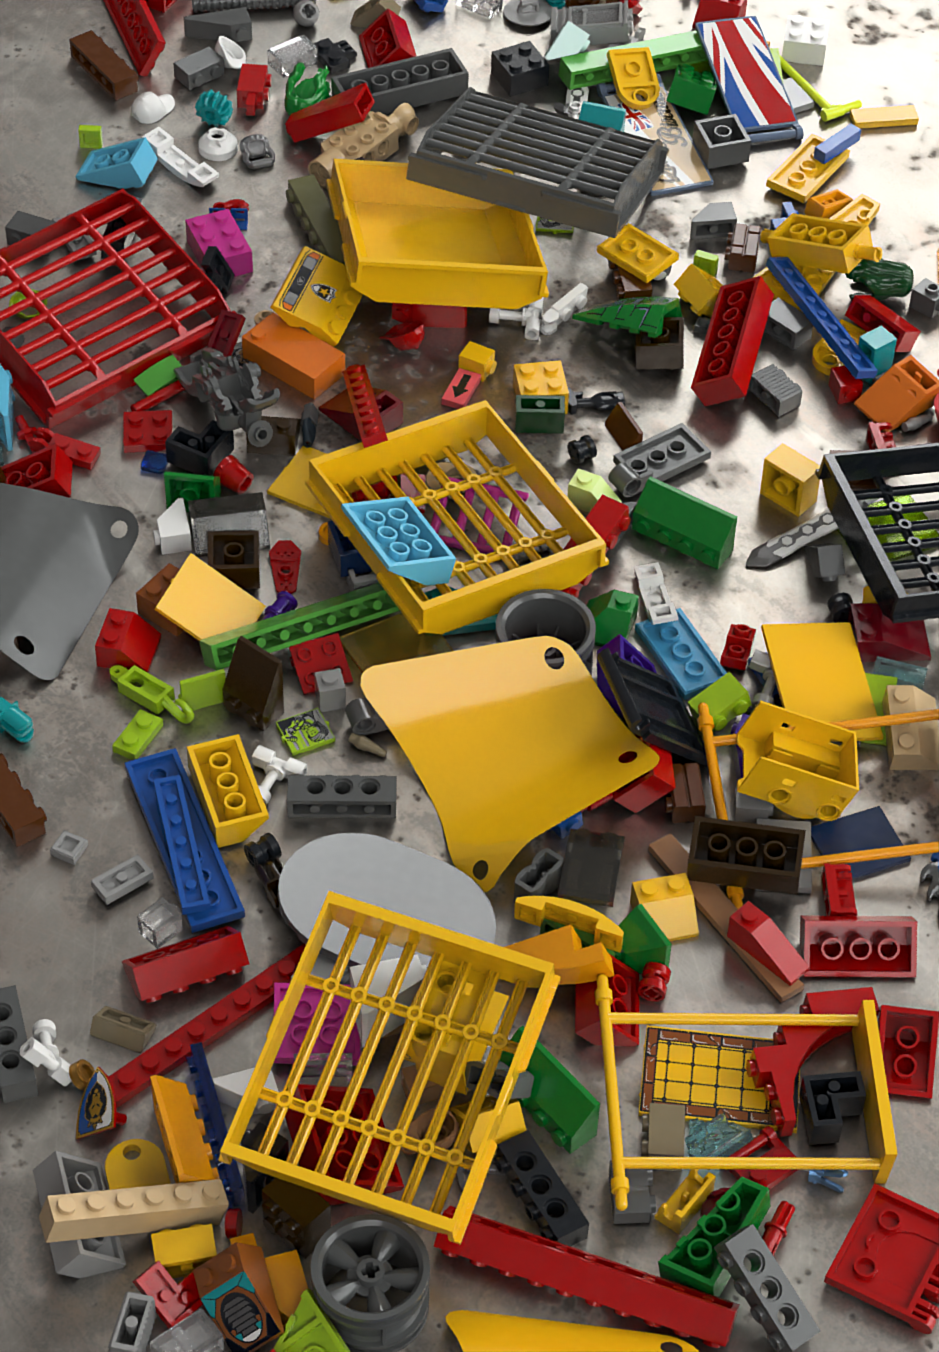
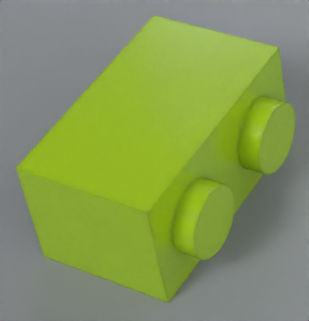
(725, 701)

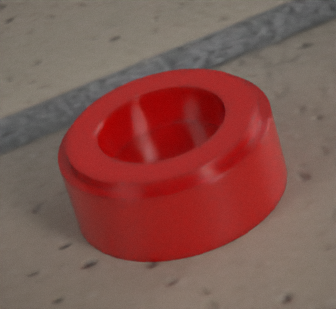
(233, 1223)

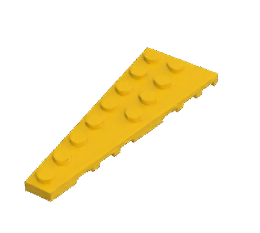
(859, 211)

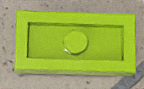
(137, 735)

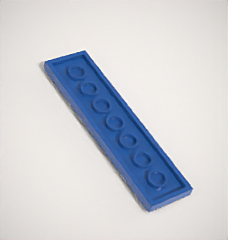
(222, 895)

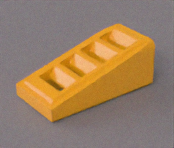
(826, 204)

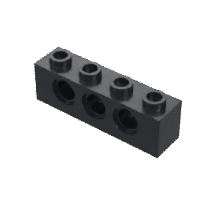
(525, 1152)

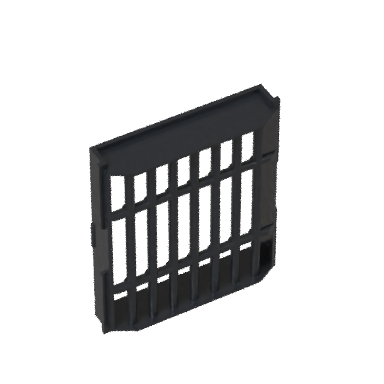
(861, 537)

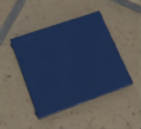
(859, 832)

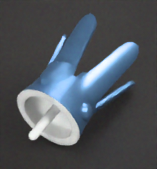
(817, 1176)

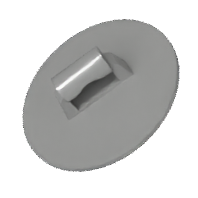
(528, 12)

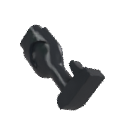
(600, 400)

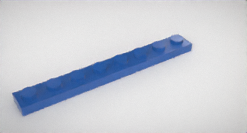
(821, 318)

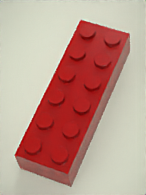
(732, 341)

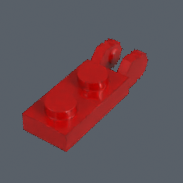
(79, 452)

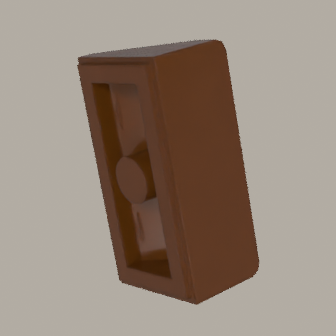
(623, 427)

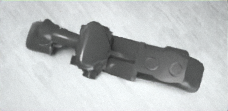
(231, 393)

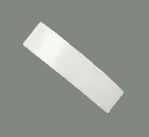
(178, 161)
(654, 594)

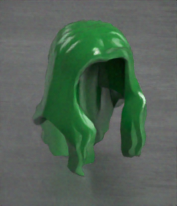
(308, 91)

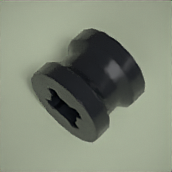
(582, 449)
(840, 606)

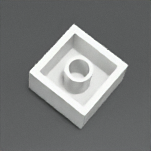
(805, 40)

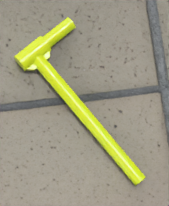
(828, 111)

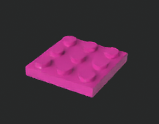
(302, 1019)

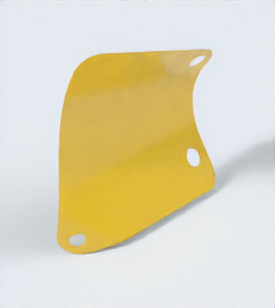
(504, 742)

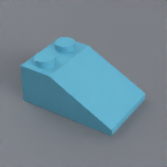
(119, 165)
(6, 409)

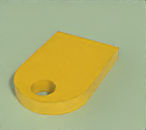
(634, 75)
(823, 353)
(145, 1170)

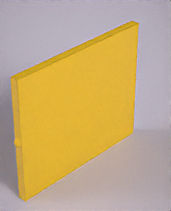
(291, 482)
(206, 601)

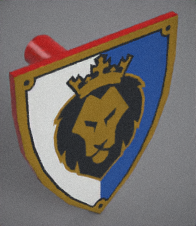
(98, 1107)

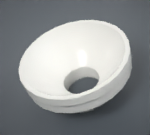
(220, 148)

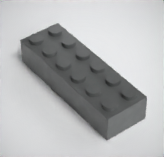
(409, 80)

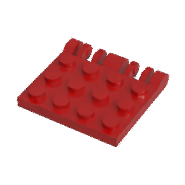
(892, 1258)

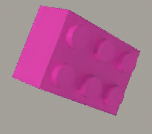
(221, 231)

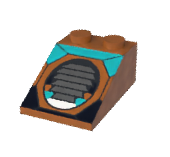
(240, 1297)

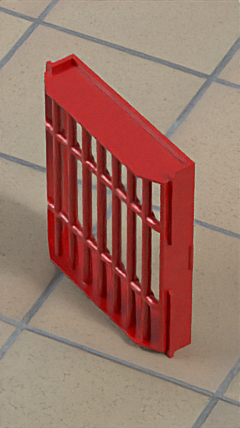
(25, 376)

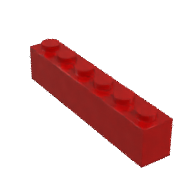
(608, 520)

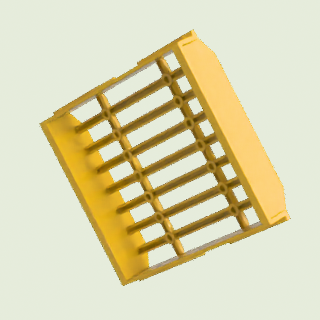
(443, 438)
(441, 946)

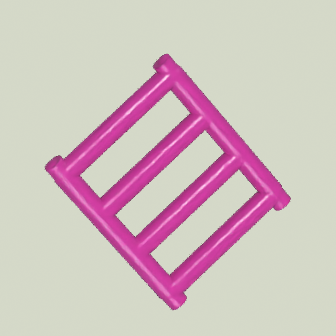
(481, 546)

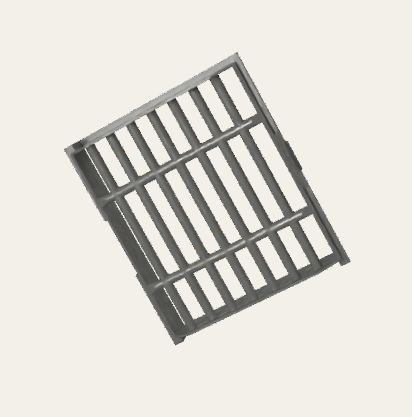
(572, 147)

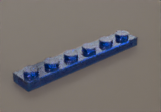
(212, 1113)

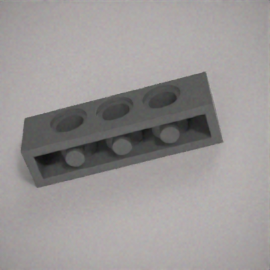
(341, 796)
(21, 1080)
(781, 1295)

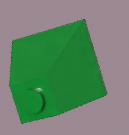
(613, 615)
(642, 941)

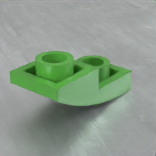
(158, 375)

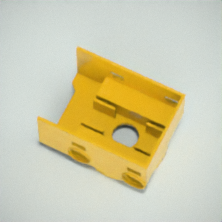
(798, 766)
(462, 1015)

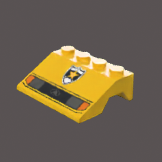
(317, 296)

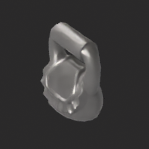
(254, 147)

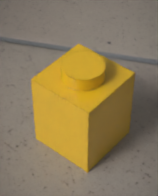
(477, 359)

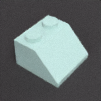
(568, 42)

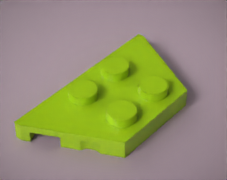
(310, 1330)

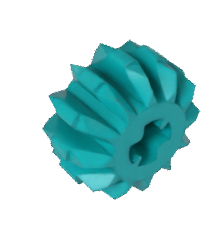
(214, 108)

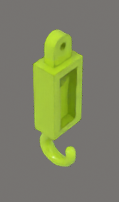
(152, 694)

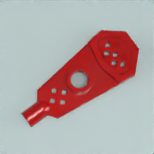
(285, 556)

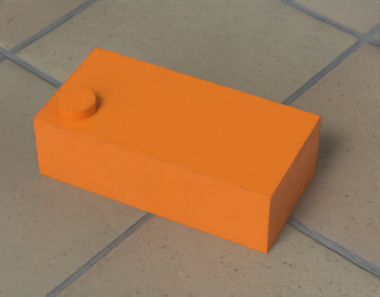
(293, 356)

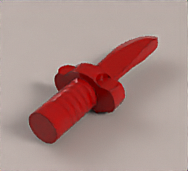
(25, 432)

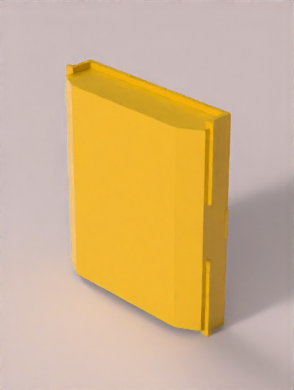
(431, 243)

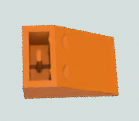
(899, 394)

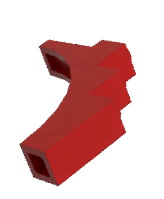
(779, 1064)

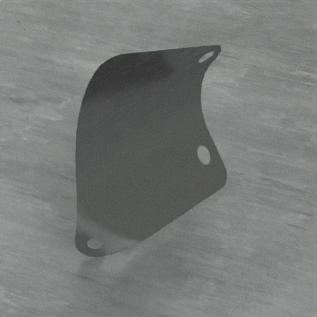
(54, 571)

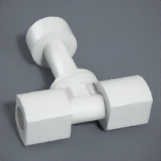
(529, 318)
(275, 769)
(40, 1051)

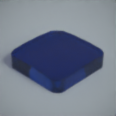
(154, 462)

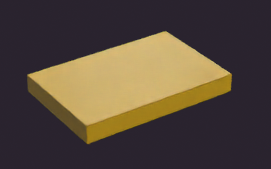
(638, 253)

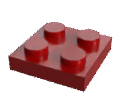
(146, 430)

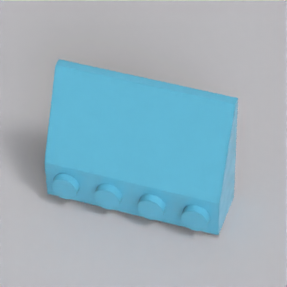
(402, 539)

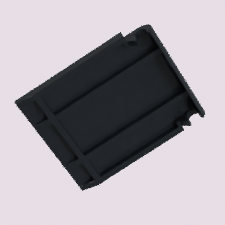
(652, 707)

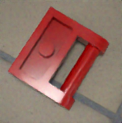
(765, 1177)

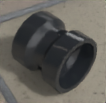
(262, 850)

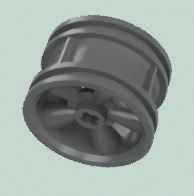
(549, 614)
(367, 1248)

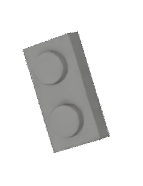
(122, 879)

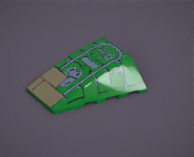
(634, 313)

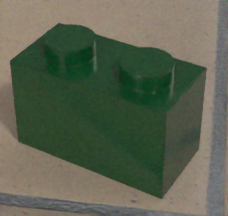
(539, 414)

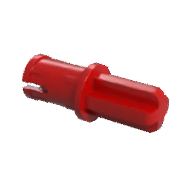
(776, 1228)

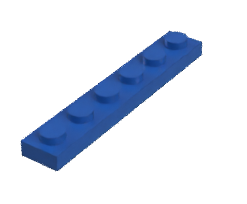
(181, 845)

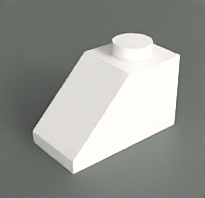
(173, 529)
(231, 1089)

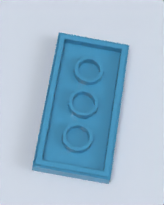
(681, 654)

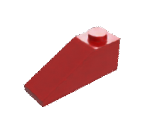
(766, 943)

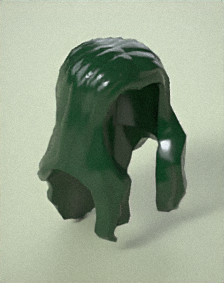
(883, 278)

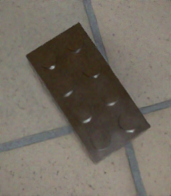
(746, 855)

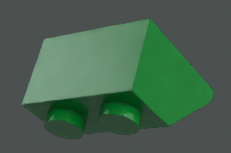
(190, 487)

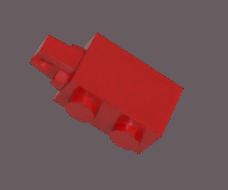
(253, 87)

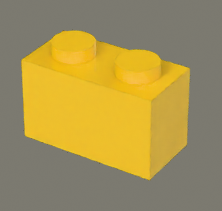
(183, 1248)

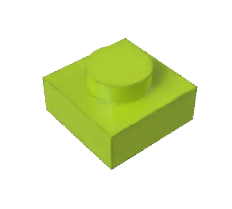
(90, 136)
(706, 262)

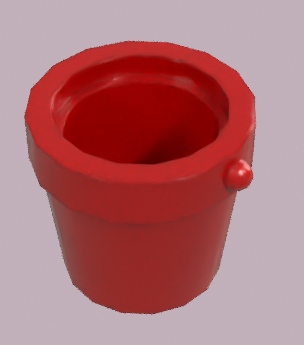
(233, 475)

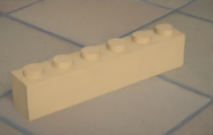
(132, 1210)

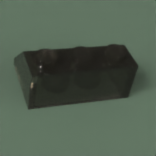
(227, 513)

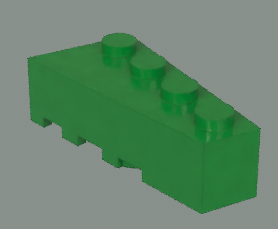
(694, 1258)

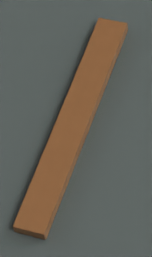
(717, 910)

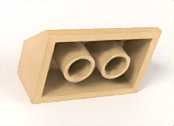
(911, 744)

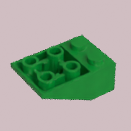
(692, 89)

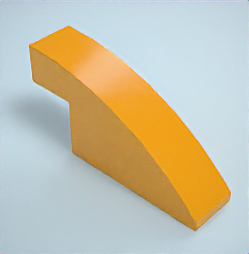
(570, 960)
(285, 1276)

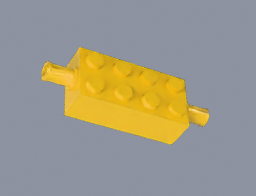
(822, 243)

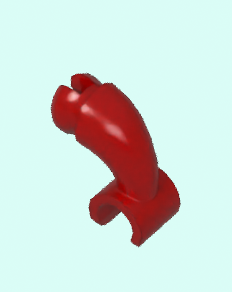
(235, 203)

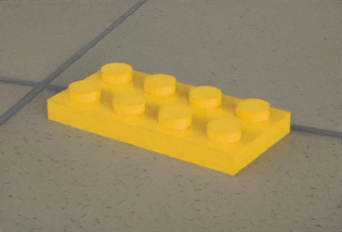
(801, 173)

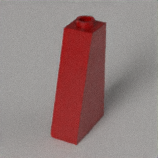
(331, 114)

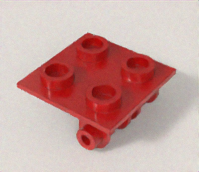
(317, 656)

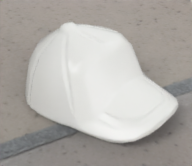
(231, 53)
(151, 108)

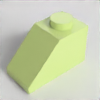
(586, 490)

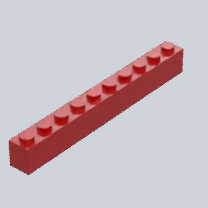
(594, 1279)

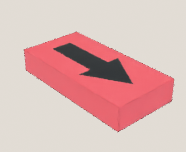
(461, 389)

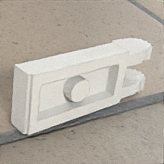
(563, 309)

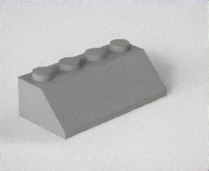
(82, 1257)

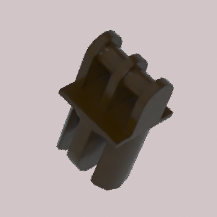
(270, 879)

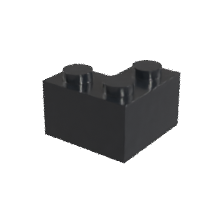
(200, 451)
(826, 1100)

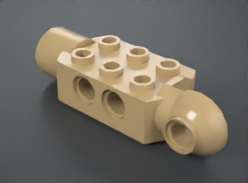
(372, 139)

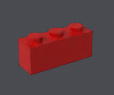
(871, 313)

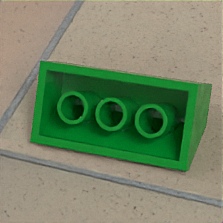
(685, 523)
(558, 1099)

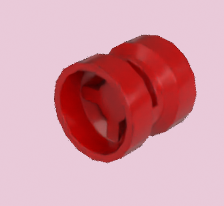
(654, 981)

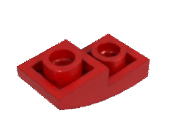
(738, 646)

